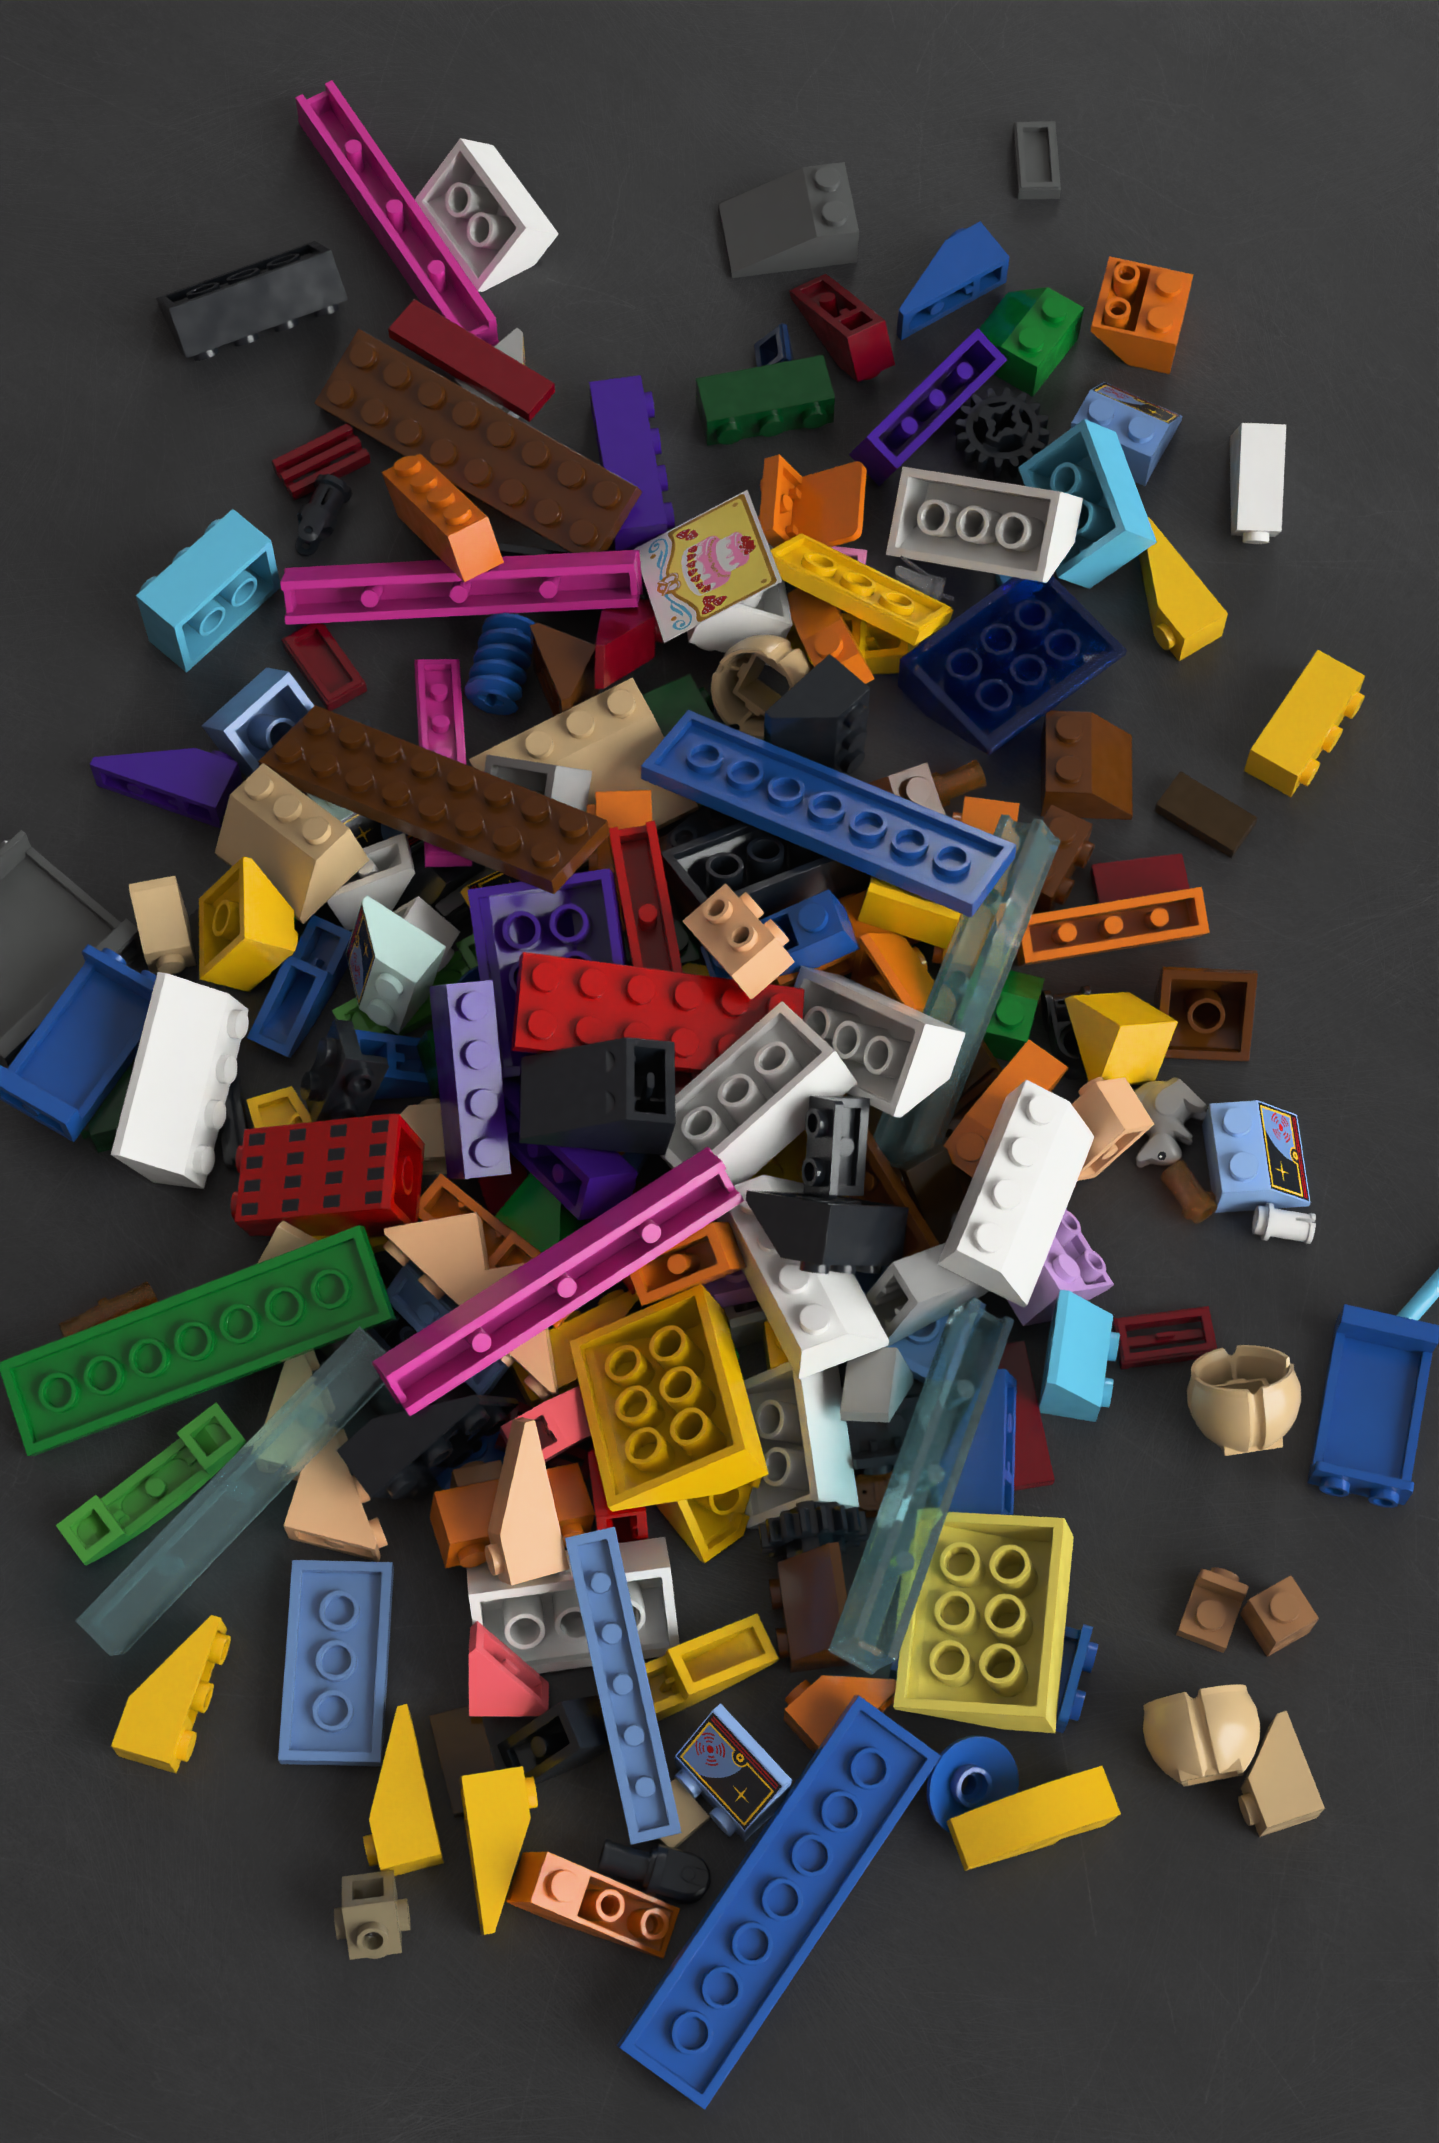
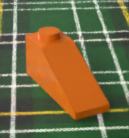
(826, 633)
(974, 1130)

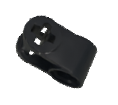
(1060, 1030)

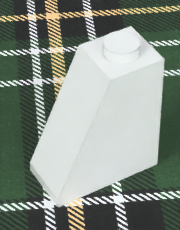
(1257, 481)

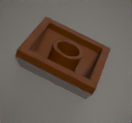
(562, 667)
(1211, 1011)

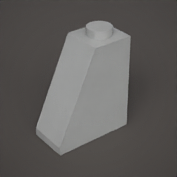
(918, 1293)

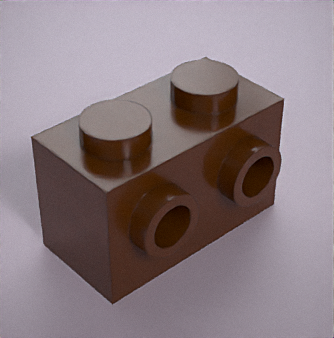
(1071, 853)

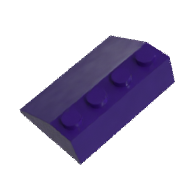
(519, 918)

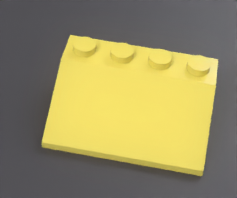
(990, 1624)

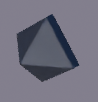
(774, 347)

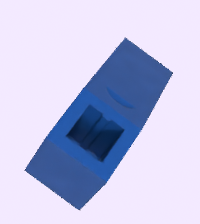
(816, 931)

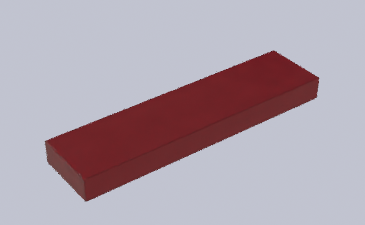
(471, 360)

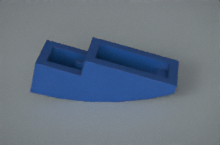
(302, 987)

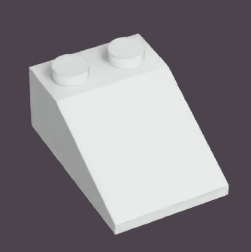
(760, 615)

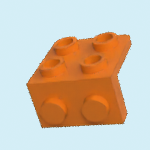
(819, 505)

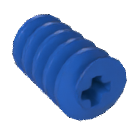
(500, 664)

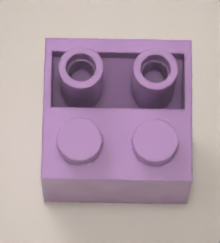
(1068, 1267)

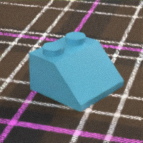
(1077, 1359)

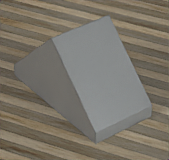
(875, 1386)

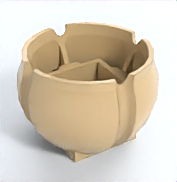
(735, 686)
(1244, 1398)
(1203, 1735)

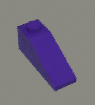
(174, 780)

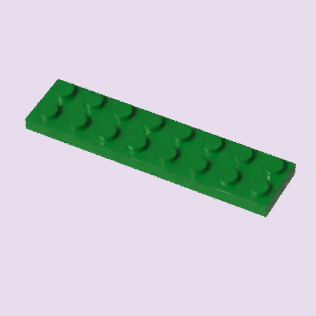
(196, 1340)

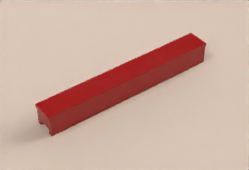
(646, 906)

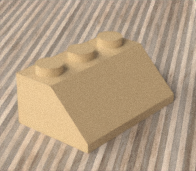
(290, 840)

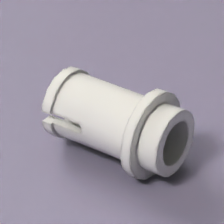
(1283, 1224)

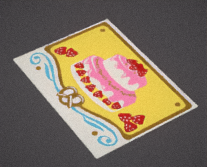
(707, 566)

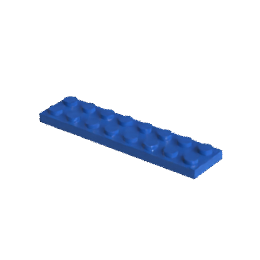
(829, 813)
(779, 1901)

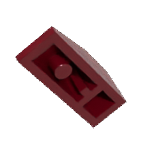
(846, 327)
(624, 641)

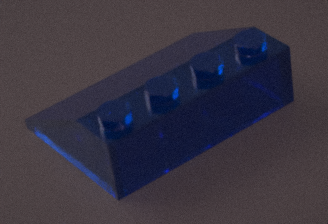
(1007, 662)

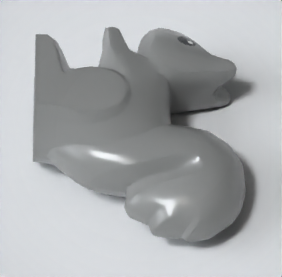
(1169, 1107)

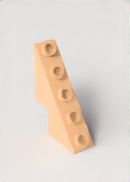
(456, 1264)
(327, 1498)

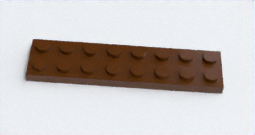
(478, 446)
(437, 799)

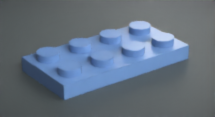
(336, 1663)

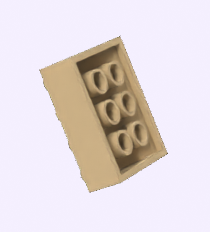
(603, 735)

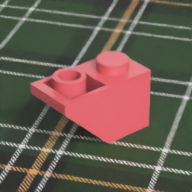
(559, 1423)

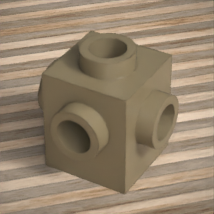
(371, 1915)

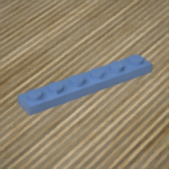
(623, 1685)

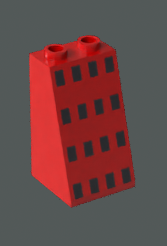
(329, 1176)

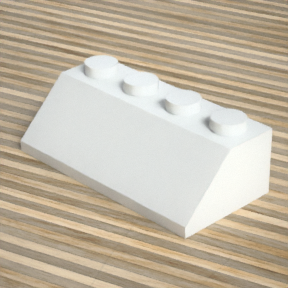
(982, 524)
(884, 1044)
(180, 1082)
(756, 1095)
(1018, 1193)
(813, 1315)
(544, 1618)

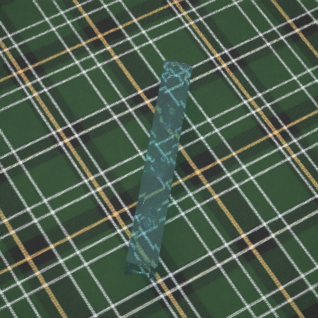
(972, 983)
(921, 1488)
(235, 1496)

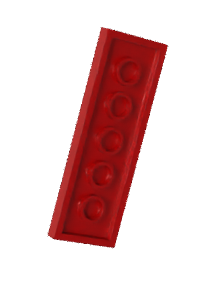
(590, 1002)

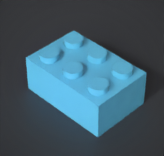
(1112, 516)
(208, 590)

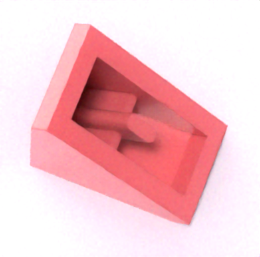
(501, 1680)

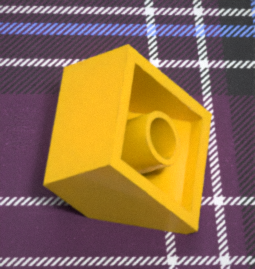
(243, 928)

